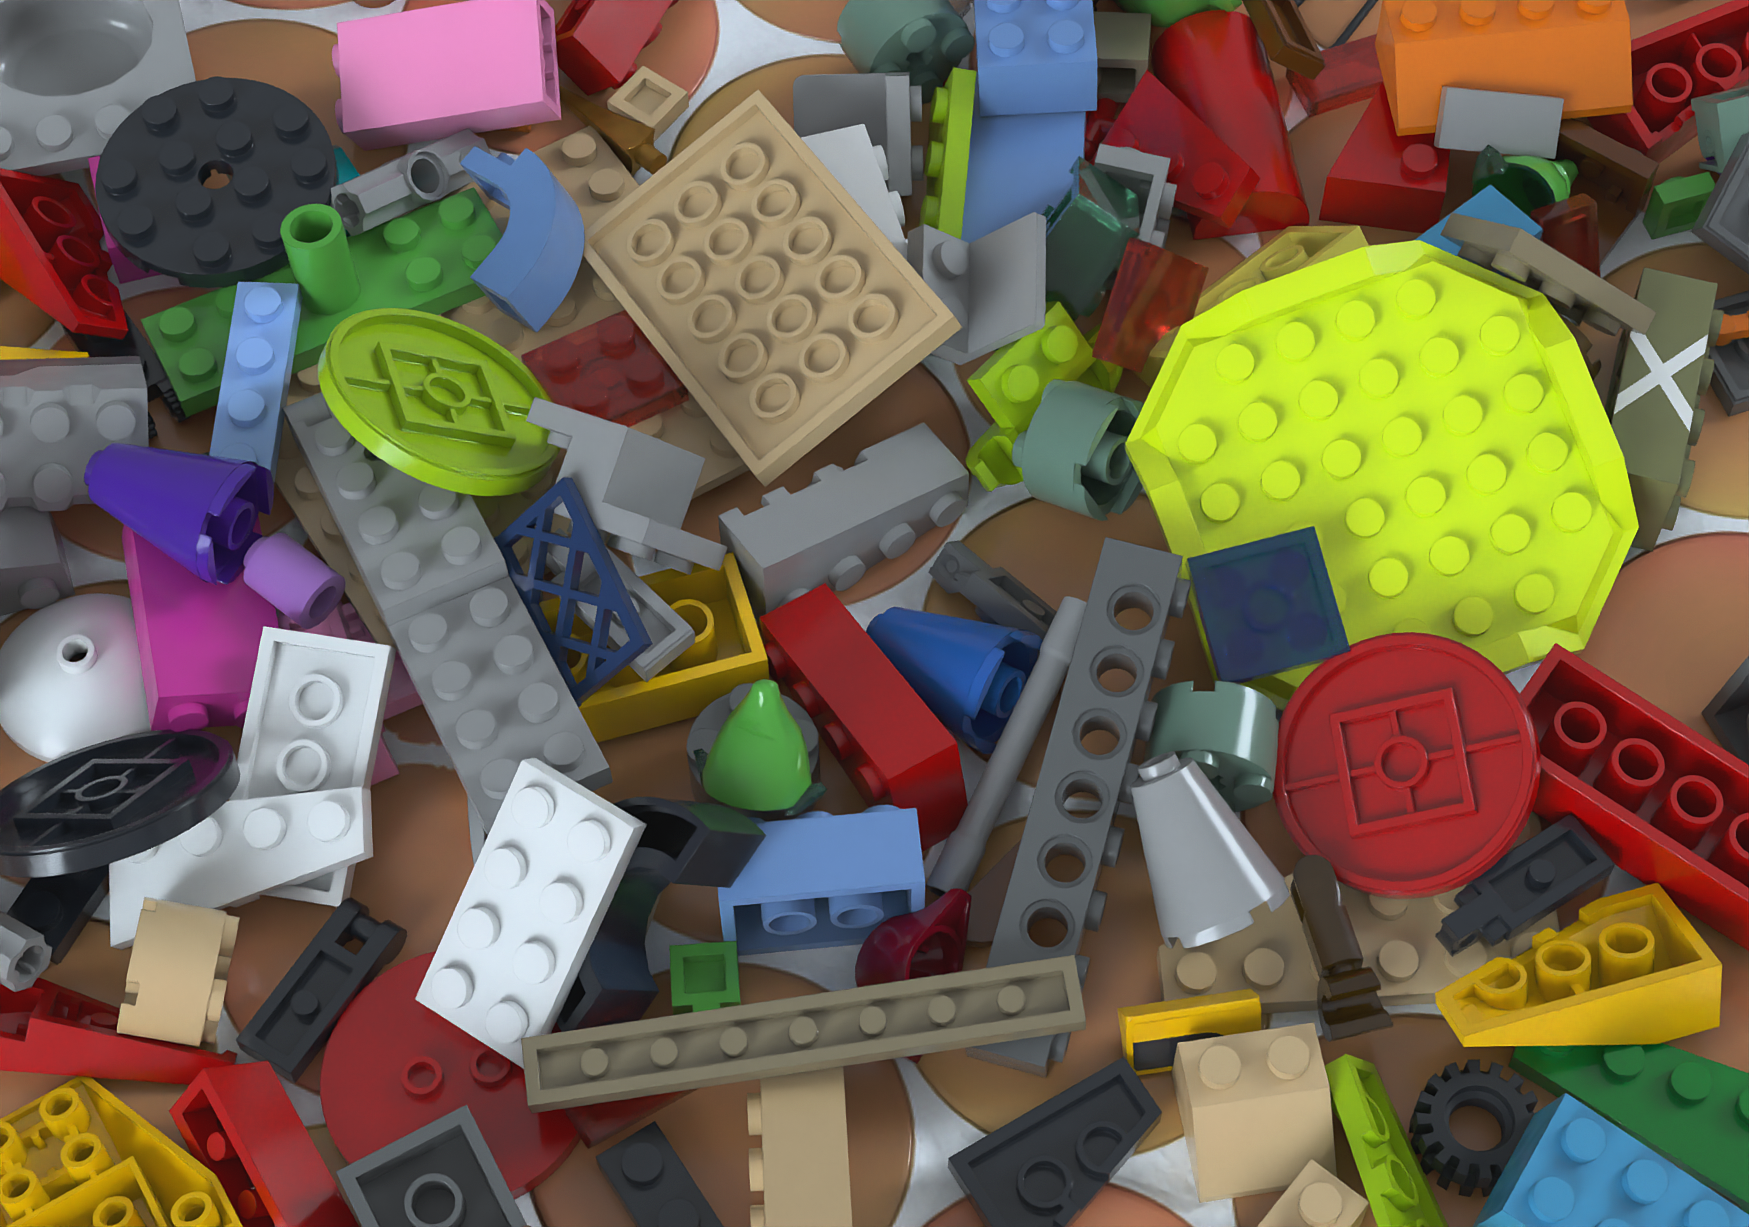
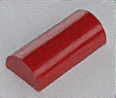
(1226, 80)

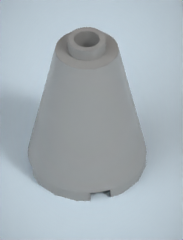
(1199, 855)

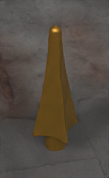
(627, 138)

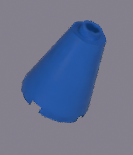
(959, 668)

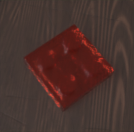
(607, 372)

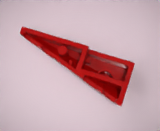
(76, 1035)

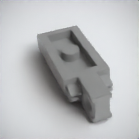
(664, 626)

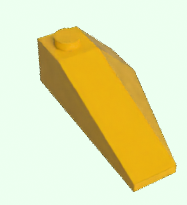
(1611, 978)

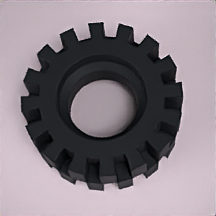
(1461, 1089)

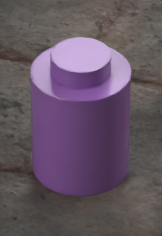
(293, 579)

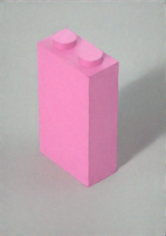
(446, 71)

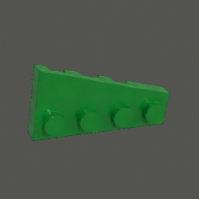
(1661, 1097)

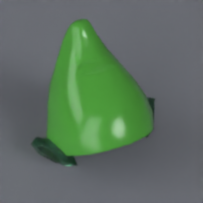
(1524, 180)
(759, 757)

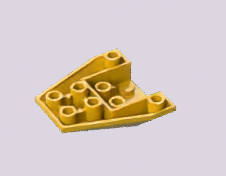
(99, 1164)

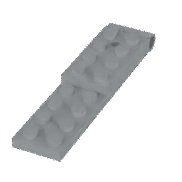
(450, 616)

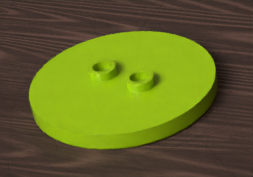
(436, 401)

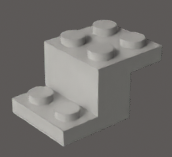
(630, 486)

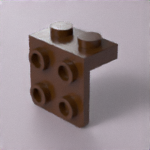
(1609, 174)

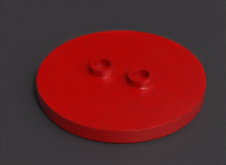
(1406, 765)
(405, 1066)

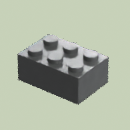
(432, 1180)

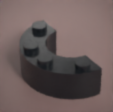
(679, 845)

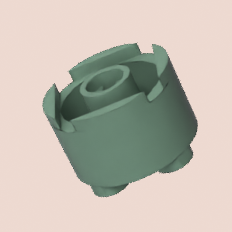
(905, 37)
(1078, 451)
(1227, 735)

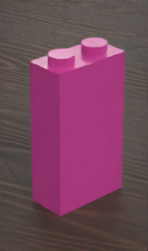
(193, 639)

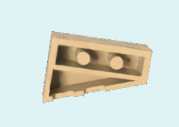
(802, 1151)

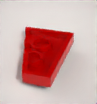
(1207, 172)

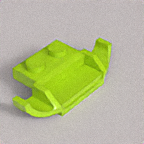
(1013, 387)

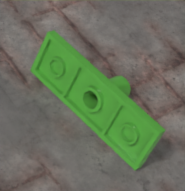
(405, 263)

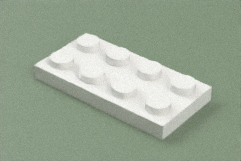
(313, 728)
(530, 909)

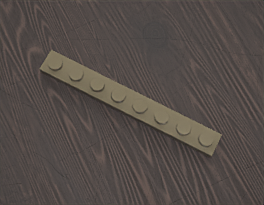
(802, 1034)

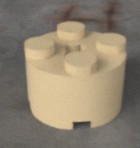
(178, 972)

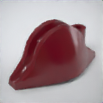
(917, 944)

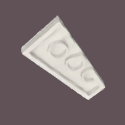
(243, 854)

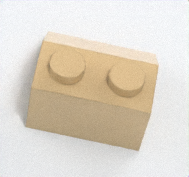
(1254, 1110)

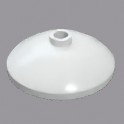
(66, 705)

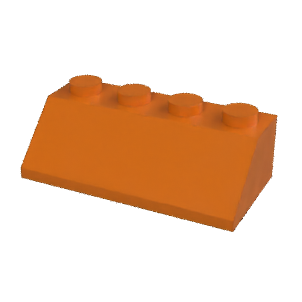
(1505, 46)

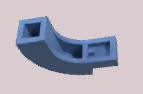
(541, 244)

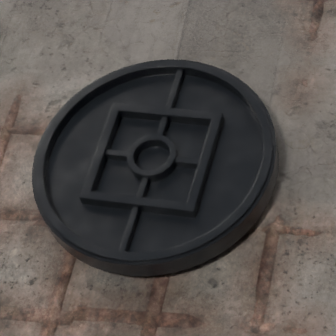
(112, 801)

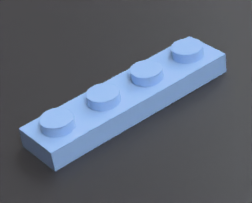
(257, 373)

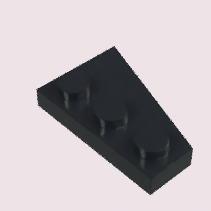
(1059, 1153)

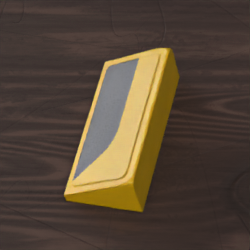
(1155, 1029)

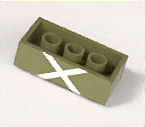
(1658, 394)

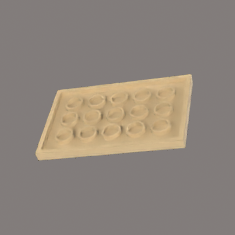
(765, 287)

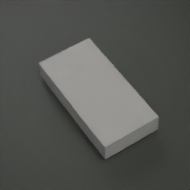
(1503, 120)

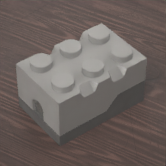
(58, 417)

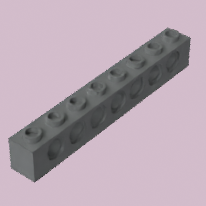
(1124, 579)

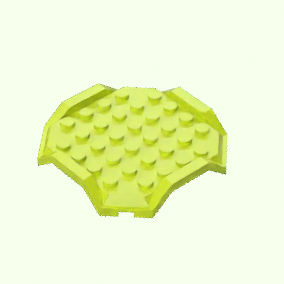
(1422, 432)

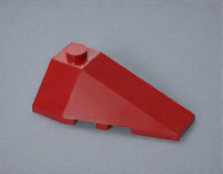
(56, 254)

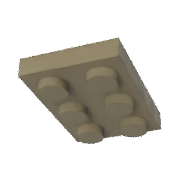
(1567, 285)

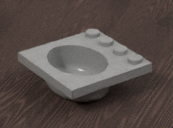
(79, 73)

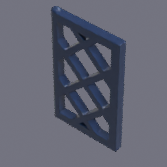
(611, 598)

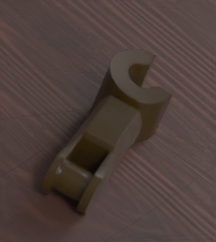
(1345, 989)

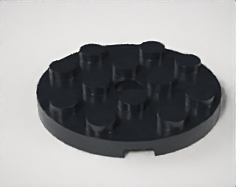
(165, 152)

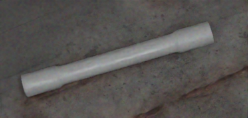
(968, 842)

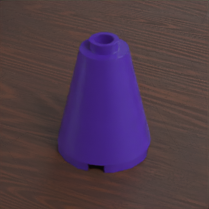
(184, 503)

